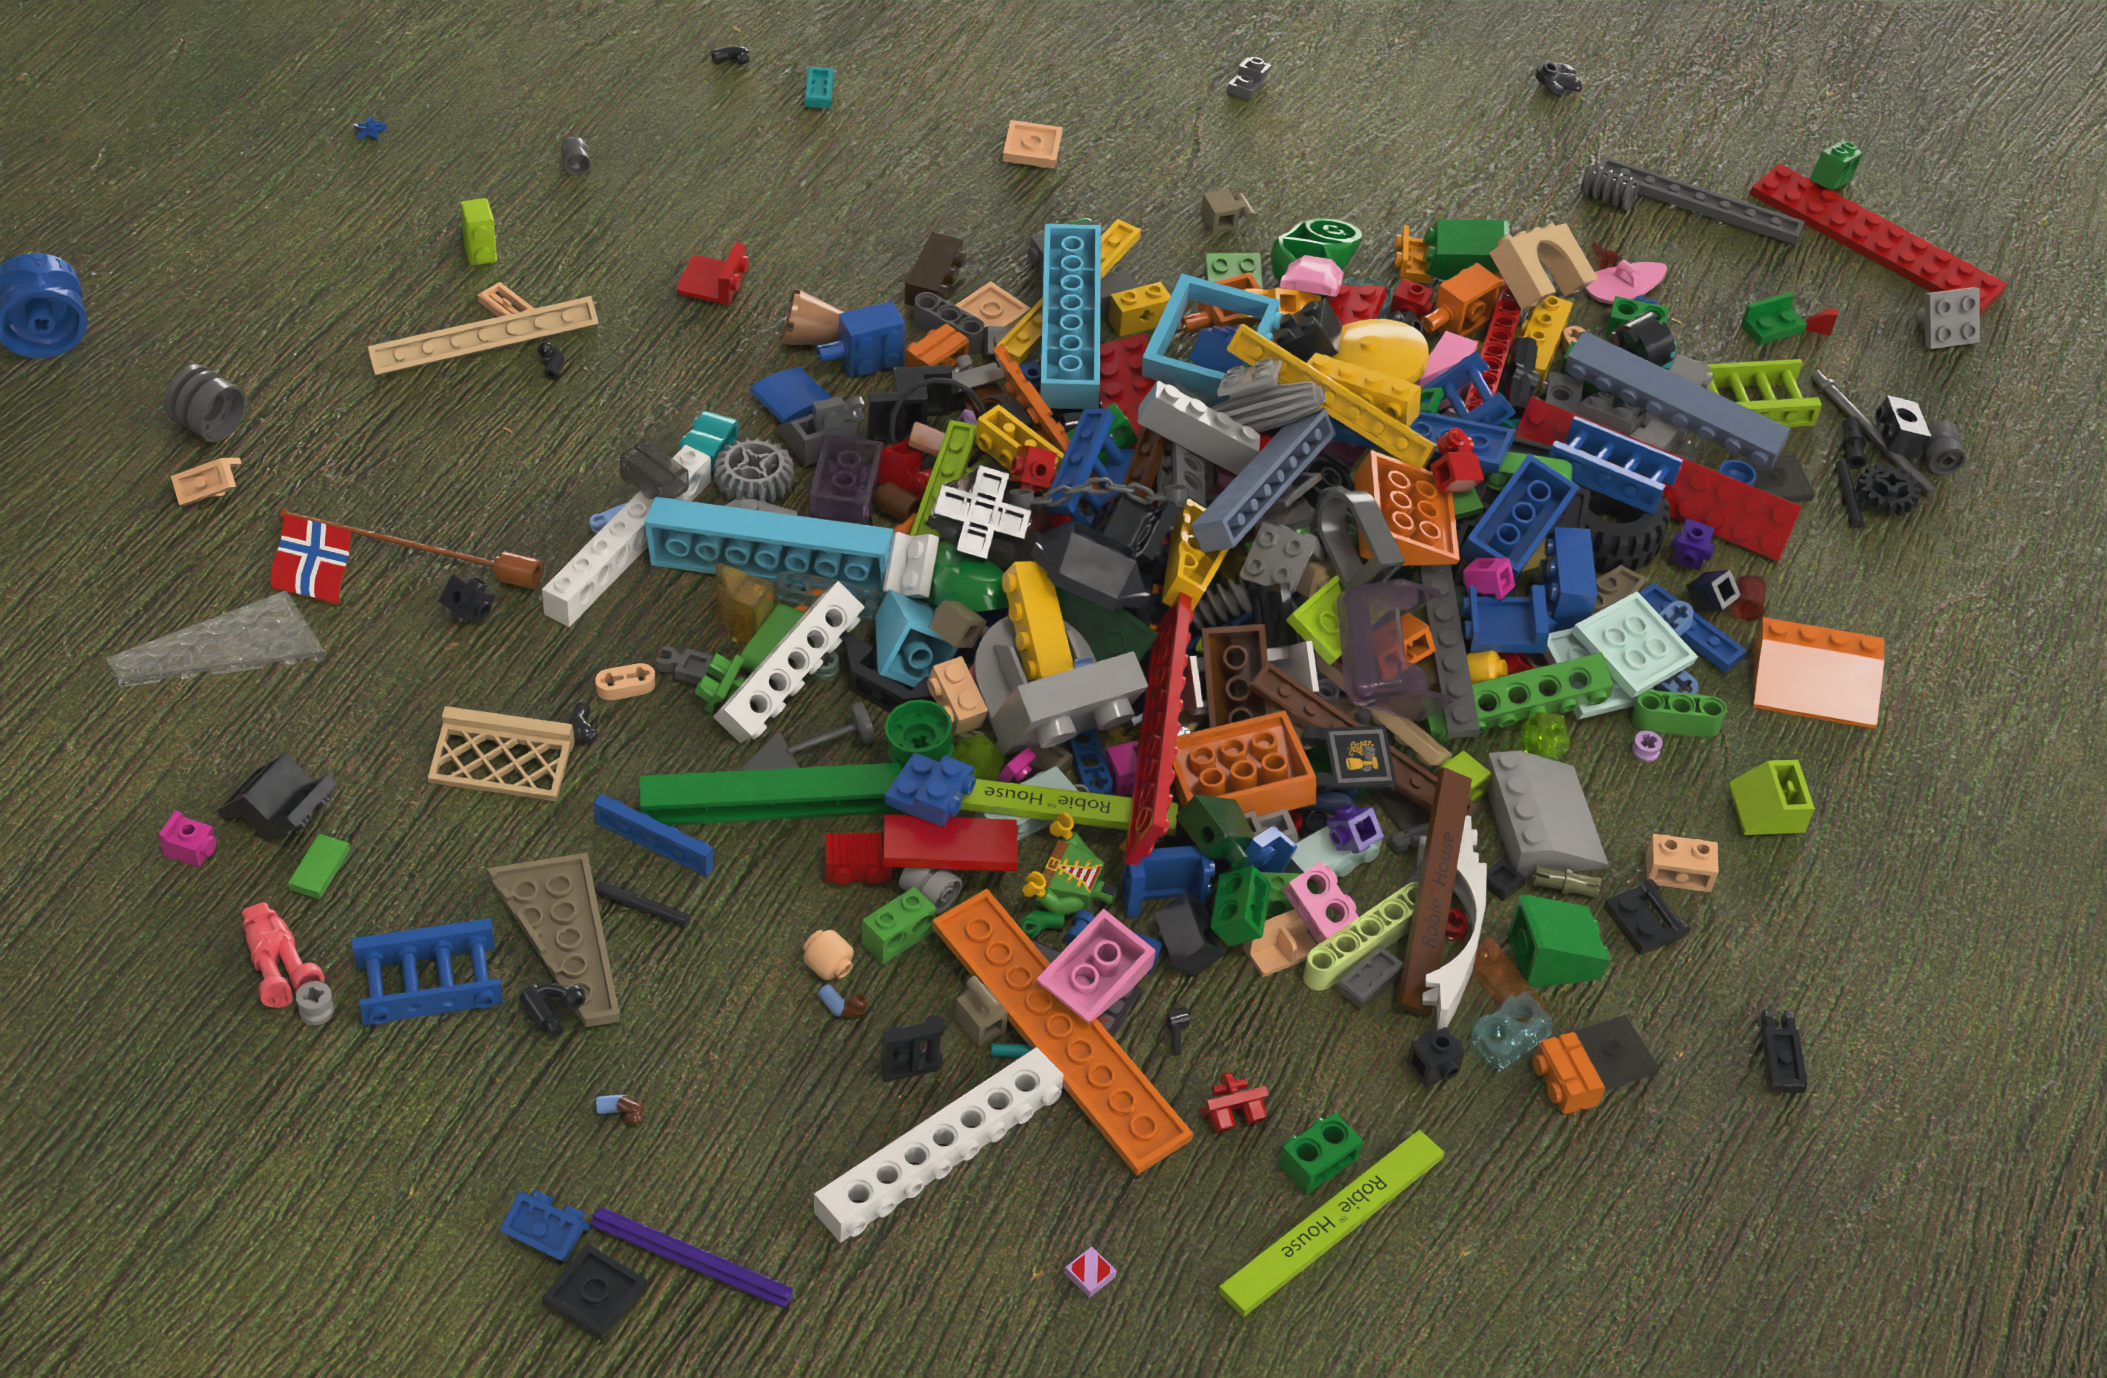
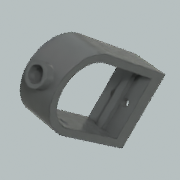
(1374, 529)

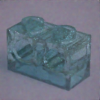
(1518, 1036)

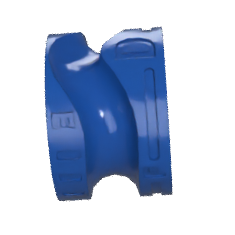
(40, 306)

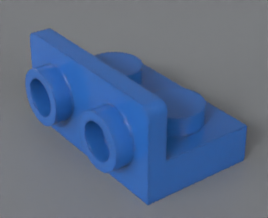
(1270, 851)
(544, 1226)

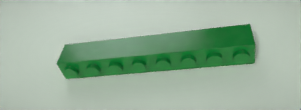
(768, 794)

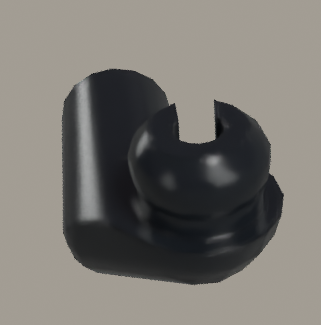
(731, 52)
(552, 358)

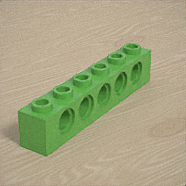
(1588, 670)

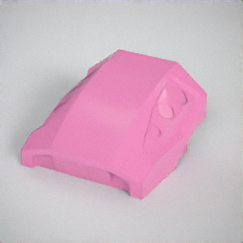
(1313, 276)

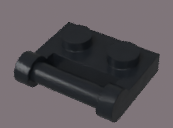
(1273, 607)
(1638, 922)
(902, 1049)

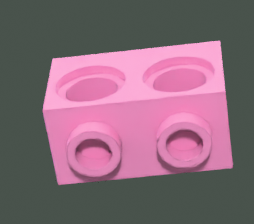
(1313, 906)

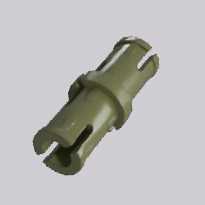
(1566, 881)

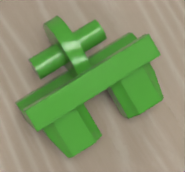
(725, 687)

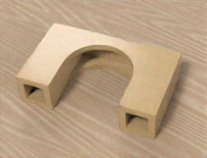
(1555, 247)

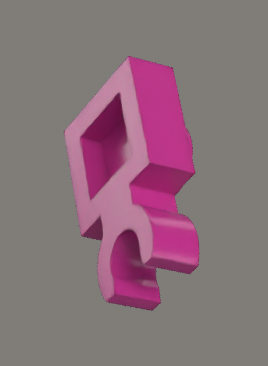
(1018, 767)

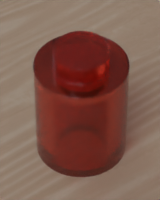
(1752, 600)

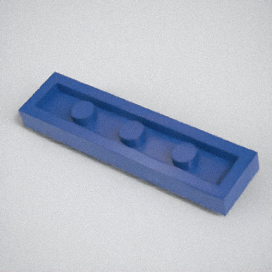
(1701, 635)
(653, 835)

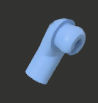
(598, 521)

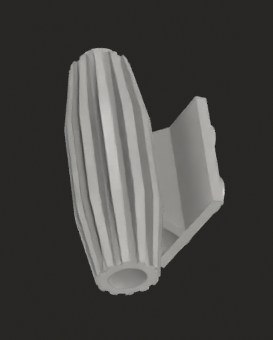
(1261, 402)

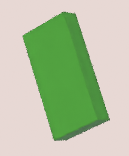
(319, 866)

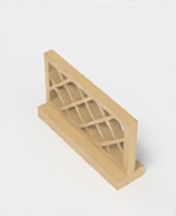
(501, 729)

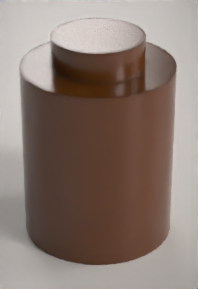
(896, 501)

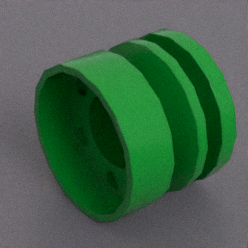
(918, 728)

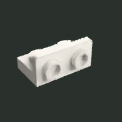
(911, 564)

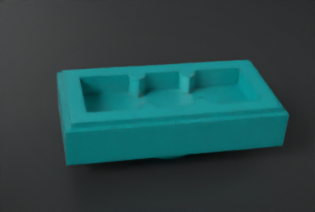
(819, 87)

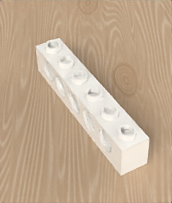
(737, 714)

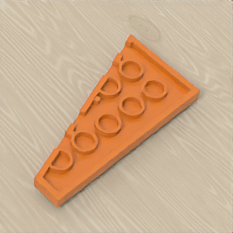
(1033, 404)

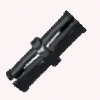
(1854, 442)

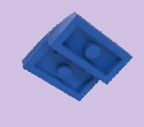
(789, 393)

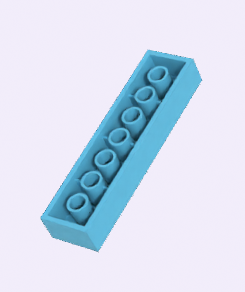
(1071, 316)
(764, 543)

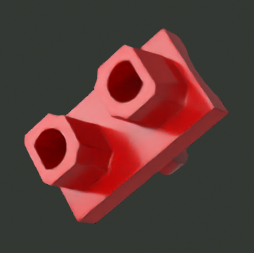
(1220, 1109)

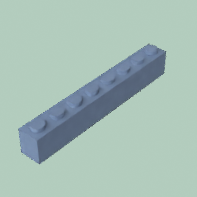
(1677, 400)
(1262, 482)

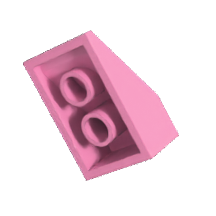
(1446, 354)
(1098, 967)

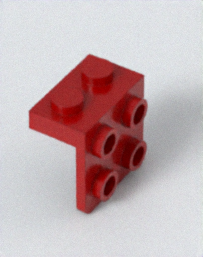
(714, 278)

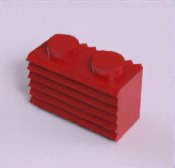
(855, 858)

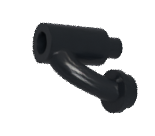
(542, 1010)

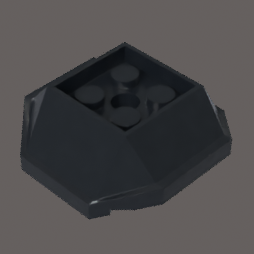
(1091, 566)

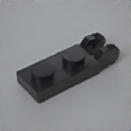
(1783, 1054)

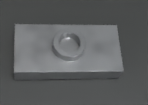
(1370, 976)

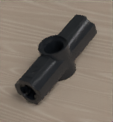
(1521, 375)

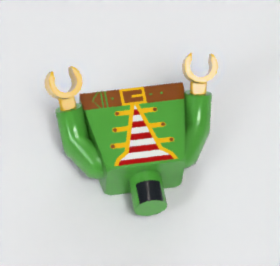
(1071, 875)

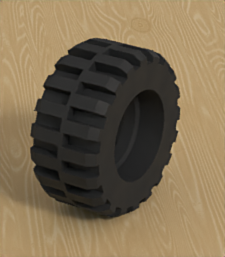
(1625, 543)

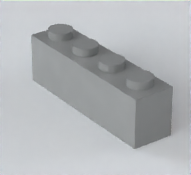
(1198, 428)

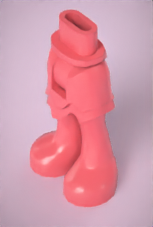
(269, 943)

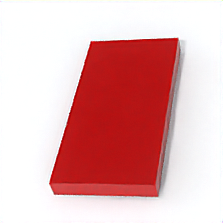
(957, 845)

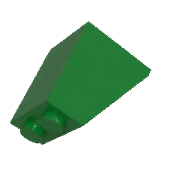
(1461, 244)
(1556, 942)

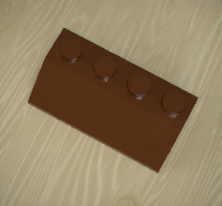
(1230, 665)

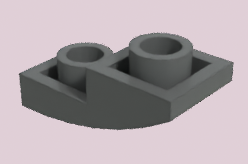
(1249, 78)

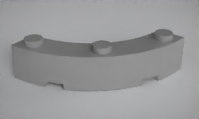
(1661, 431)

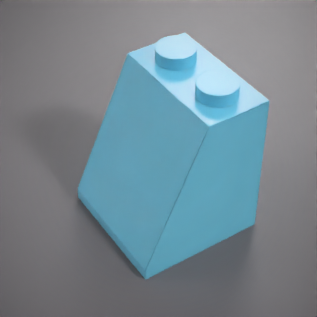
(905, 642)

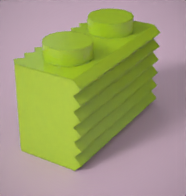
(478, 231)

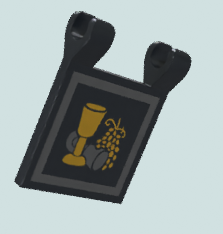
(1355, 757)

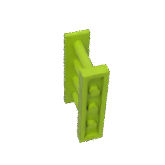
(1788, 412)

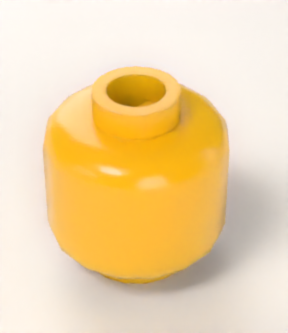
(1486, 666)

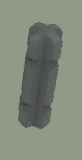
(1400, 840)

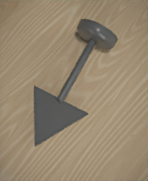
(778, 755)

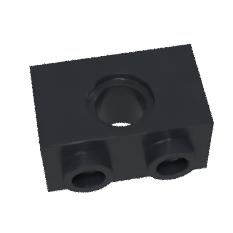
(1902, 426)

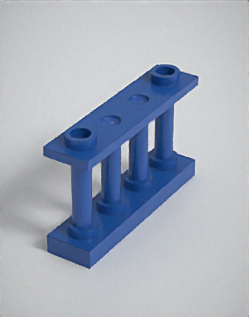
(1493, 409)
(1082, 458)
(1612, 479)
(424, 944)

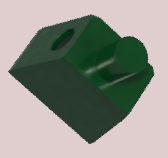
(1217, 828)

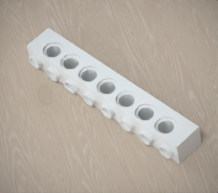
(614, 548)
(920, 1145)

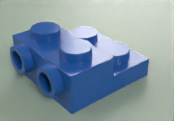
(931, 788)

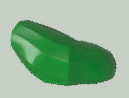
(1315, 238)
(966, 581)

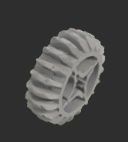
(754, 471)

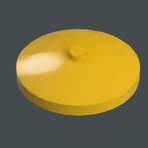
(1385, 348)

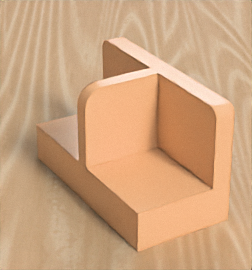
(205, 480)
(1282, 944)

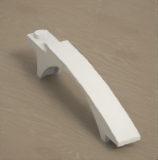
(1471, 889)

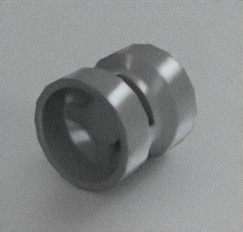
(575, 156)

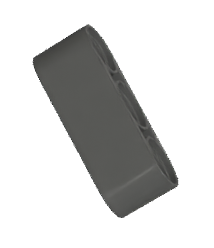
(933, 312)

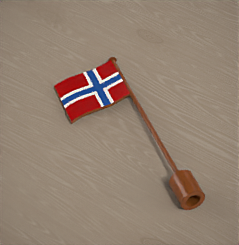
(317, 552)

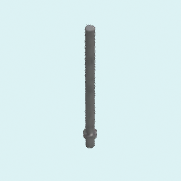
(1828, 386)

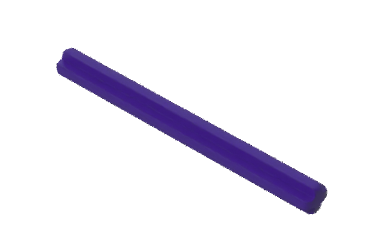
(692, 1257)

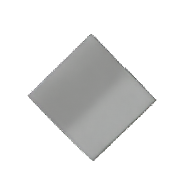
(978, 376)

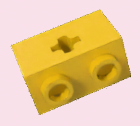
(1137, 308)

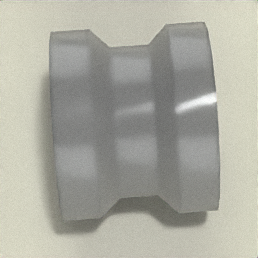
(311, 1011)

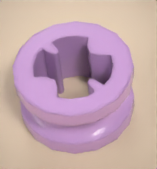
(1650, 739)

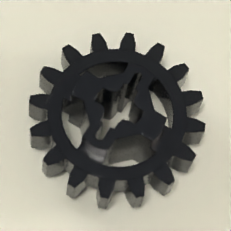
(1888, 490)

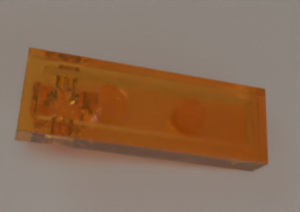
(1501, 975)

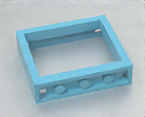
(1189, 288)

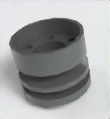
(205, 403)

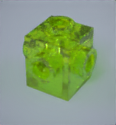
(1546, 735)
(981, 754)

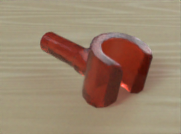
(1606, 256)

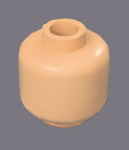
(828, 954)

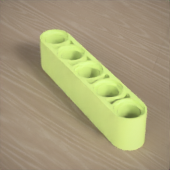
(1351, 944)

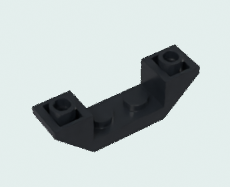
(875, 687)

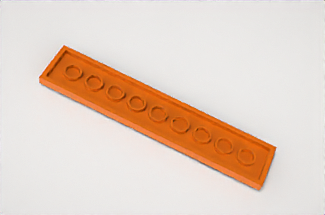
(1093, 1064)

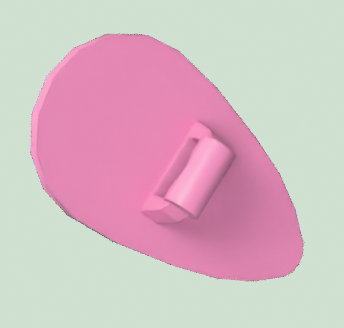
(1626, 280)

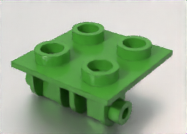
(1228, 265)

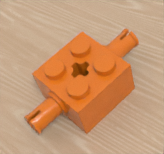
(1465, 302)
(1215, 316)

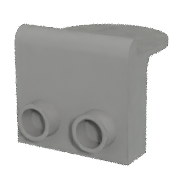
(1054, 706)

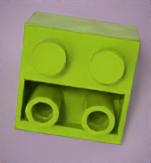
(1772, 799)

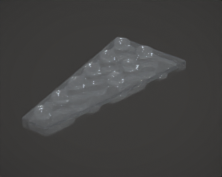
(224, 644)

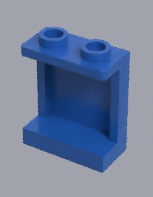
(1506, 623)
(1166, 875)

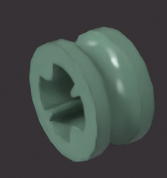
(829, 671)

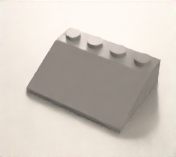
(1542, 814)

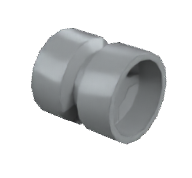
(937, 885)

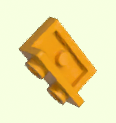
(1410, 258)

